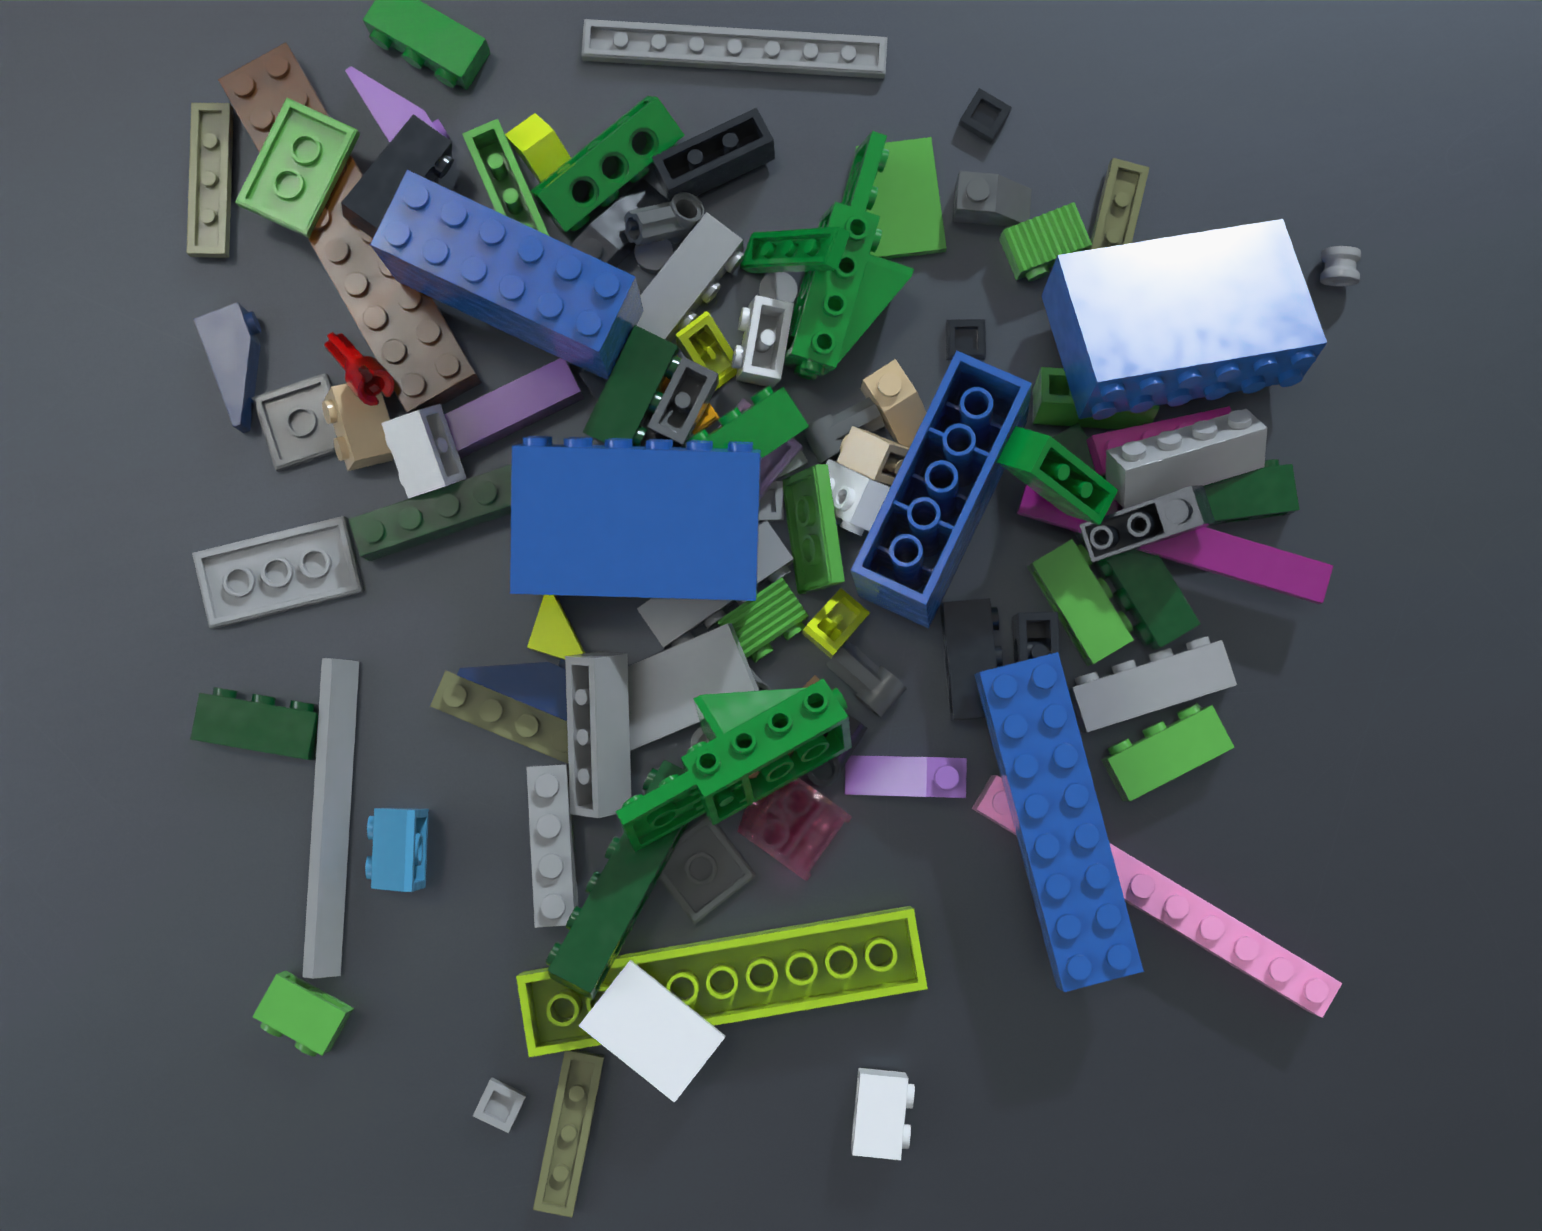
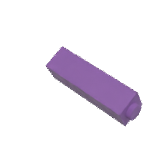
(512, 407)

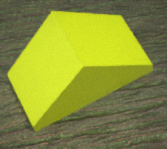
(538, 146)
(706, 345)
(835, 623)
(553, 631)

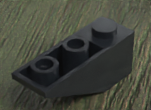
(1148, 523)

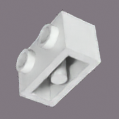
(764, 341)
(423, 450)
(855, 498)
(881, 1114)

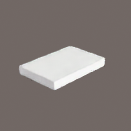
(652, 1031)

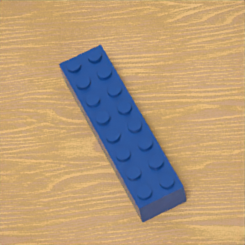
(1058, 822)

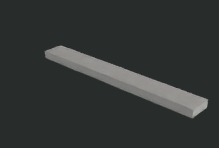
(734, 48)
(331, 818)

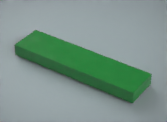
(795, 250)

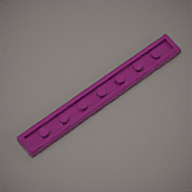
(1214, 553)

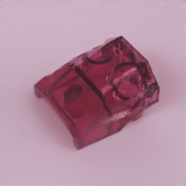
(793, 825)

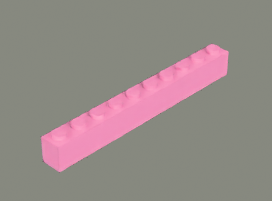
(1199, 921)

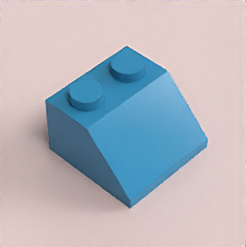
(398, 849)

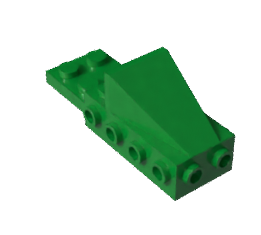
(843, 303)
(745, 736)

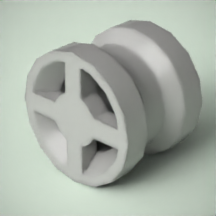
(1340, 266)

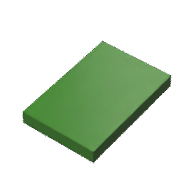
(297, 167)
(909, 201)
(813, 529)

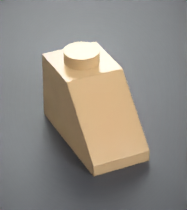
(896, 402)
(871, 455)

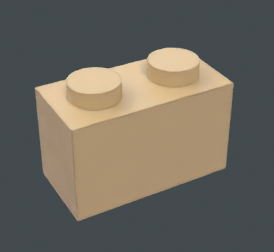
(357, 428)

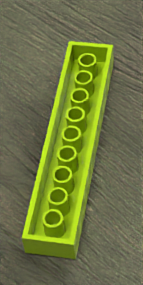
(747, 975)

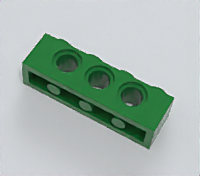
(555, 191)

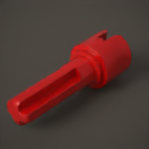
(363, 373)

